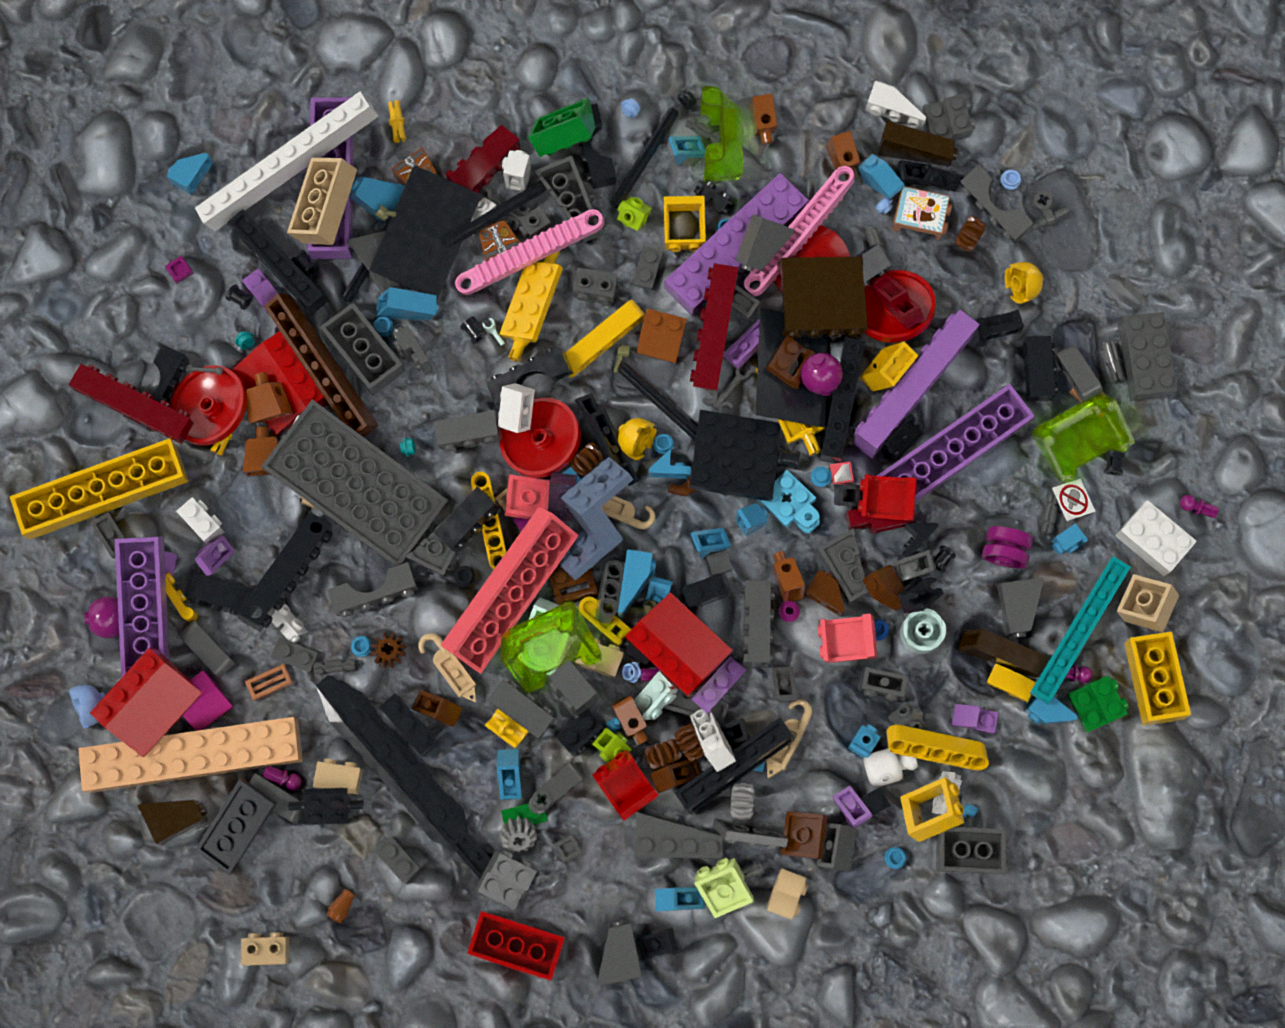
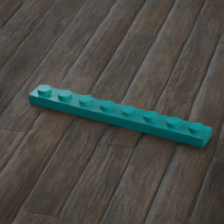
(1080, 630)

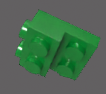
(1098, 703)

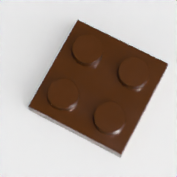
(804, 835)

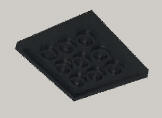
(735, 455)

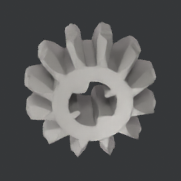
(742, 801)
(518, 834)

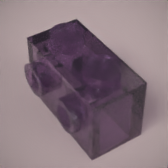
(558, 486)

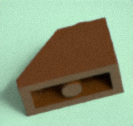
(884, 587)
(826, 592)
(437, 708)
(675, 775)

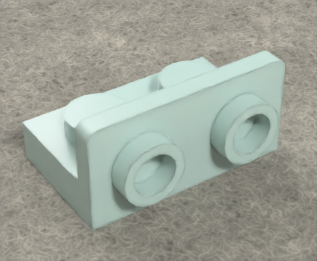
(655, 696)

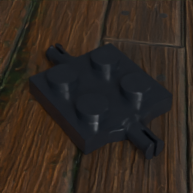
(326, 805)

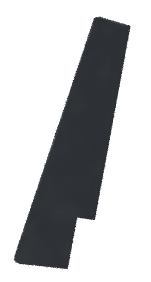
(605, 433)

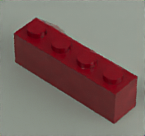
(484, 160)

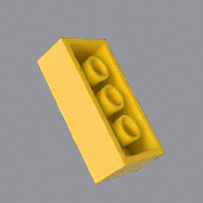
(1157, 678)

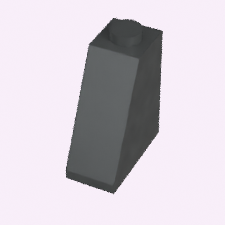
(761, 242)
(1019, 605)
(620, 955)

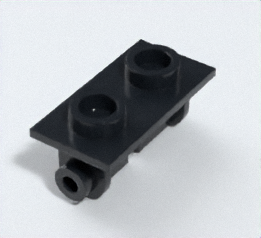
(941, 178)
(721, 200)

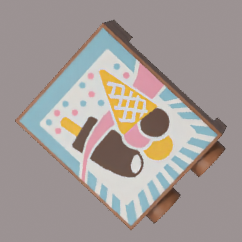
(922, 212)

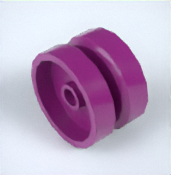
(1007, 547)

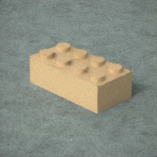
(322, 201)

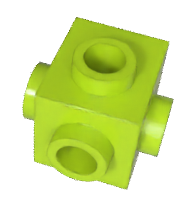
(633, 213)
(615, 744)

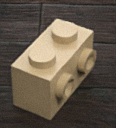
(331, 775)
(265, 950)

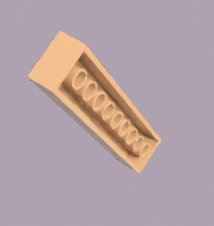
(192, 755)

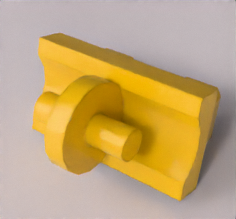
(506, 728)

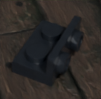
(580, 733)

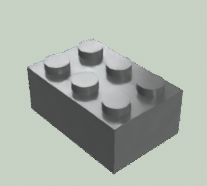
(573, 688)
(971, 850)

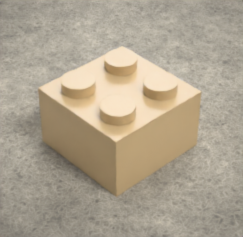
(1148, 603)

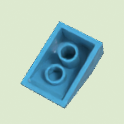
(636, 575)

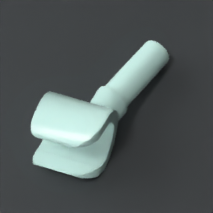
(492, 329)

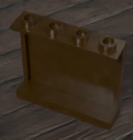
(823, 296)

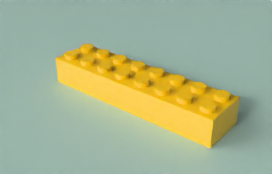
(99, 489)

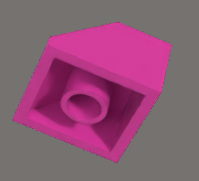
(209, 705)

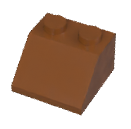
(661, 335)

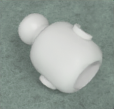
(886, 767)

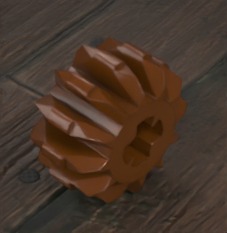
(970, 233)
(586, 459)
(394, 644)
(689, 742)
(663, 753)

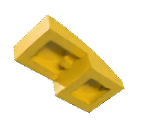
(1011, 682)

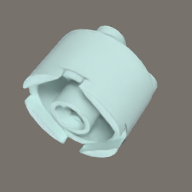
(931, 623)

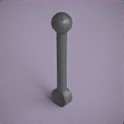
(190, 369)

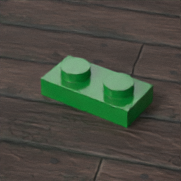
(524, 811)

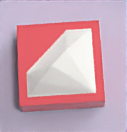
(841, 473)

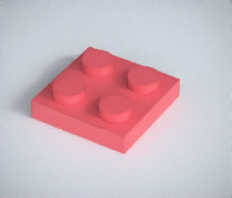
(525, 496)

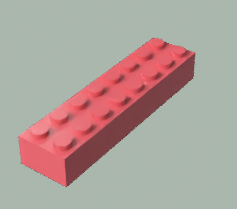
(509, 589)

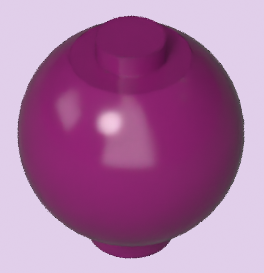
(821, 374)
(103, 617)

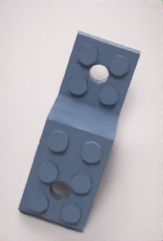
(585, 504)

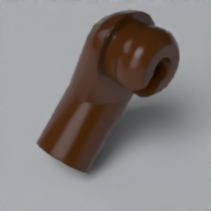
(681, 490)

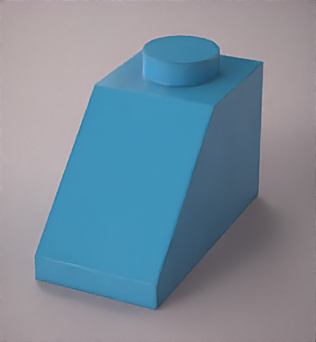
(189, 172)
(880, 176)
(751, 518)
(1052, 713)
(509, 774)
(678, 899)

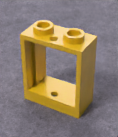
(684, 203)
(891, 365)
(913, 818)

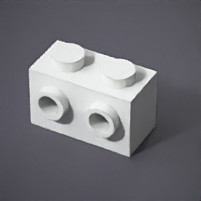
(516, 170)
(516, 408)
(200, 521)

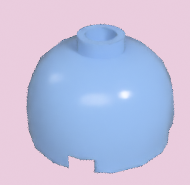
(84, 700)

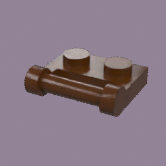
(784, 360)
(562, 580)

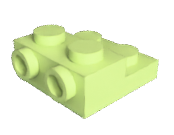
(723, 887)

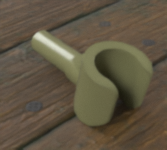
(383, 213)
(623, 351)
(646, 608)

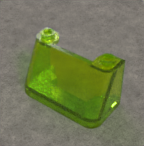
(722, 159)
(1082, 435)
(546, 644)

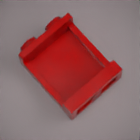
(888, 497)
(624, 785)

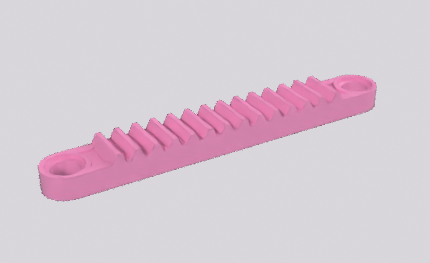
(804, 226)
(529, 252)

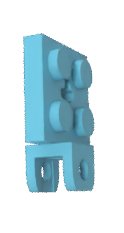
(798, 509)

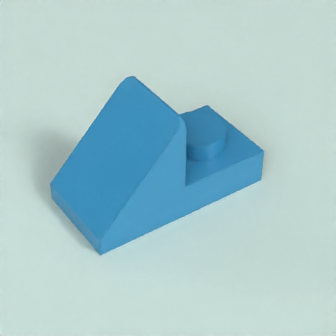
(686, 147)
(663, 469)
(710, 541)
(658, 589)

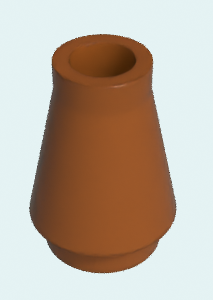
(340, 907)

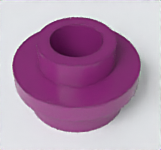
(789, 618)

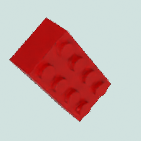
(516, 945)

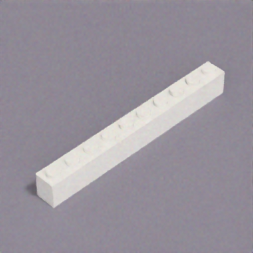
(287, 161)

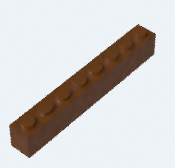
(320, 364)

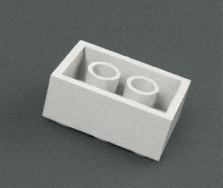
(1155, 538)

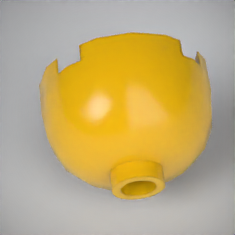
(1024, 281)
(636, 436)

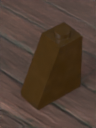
(172, 818)

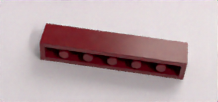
(715, 326)
(131, 403)

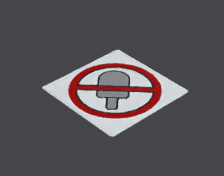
(1073, 499)

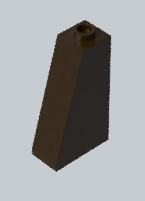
(916, 145)
(1003, 652)

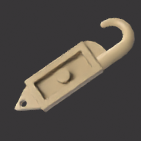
(624, 512)
(450, 668)
(782, 758)

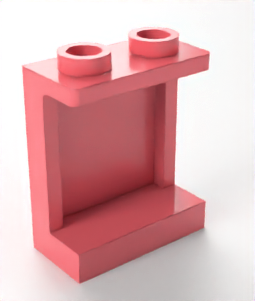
(848, 639)

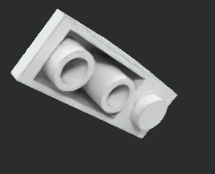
(889, 102)
(712, 739)

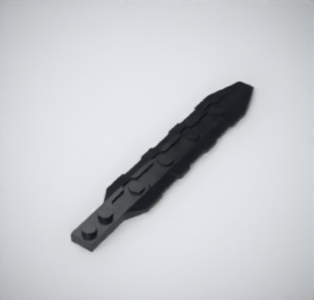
(400, 771)

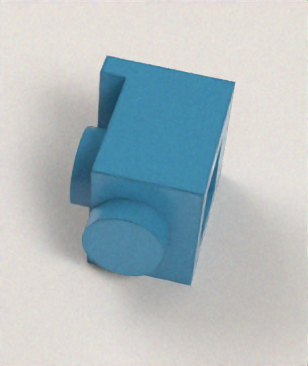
(1068, 540)
(859, 747)

